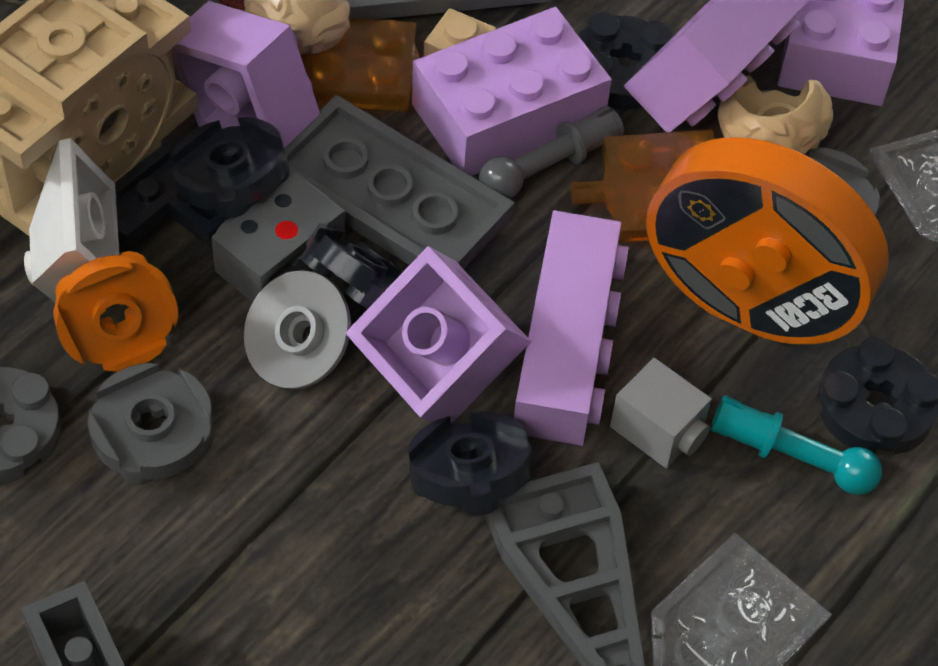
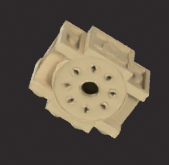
(86, 76)

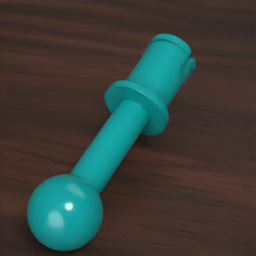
(854, 470)

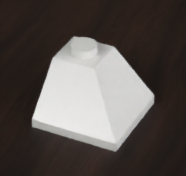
(72, 219)

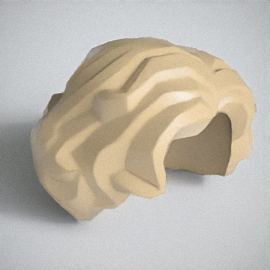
(314, 22)
(778, 117)

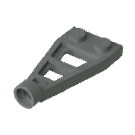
(561, 510)

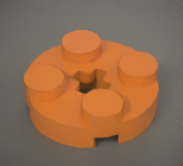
(107, 282)

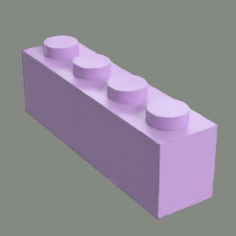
(567, 328)

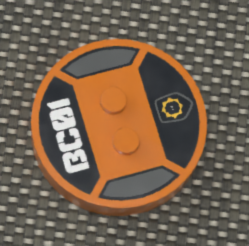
(768, 240)

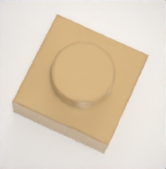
(454, 29)

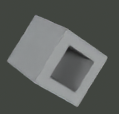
(661, 413)

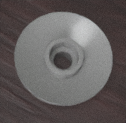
(277, 327)

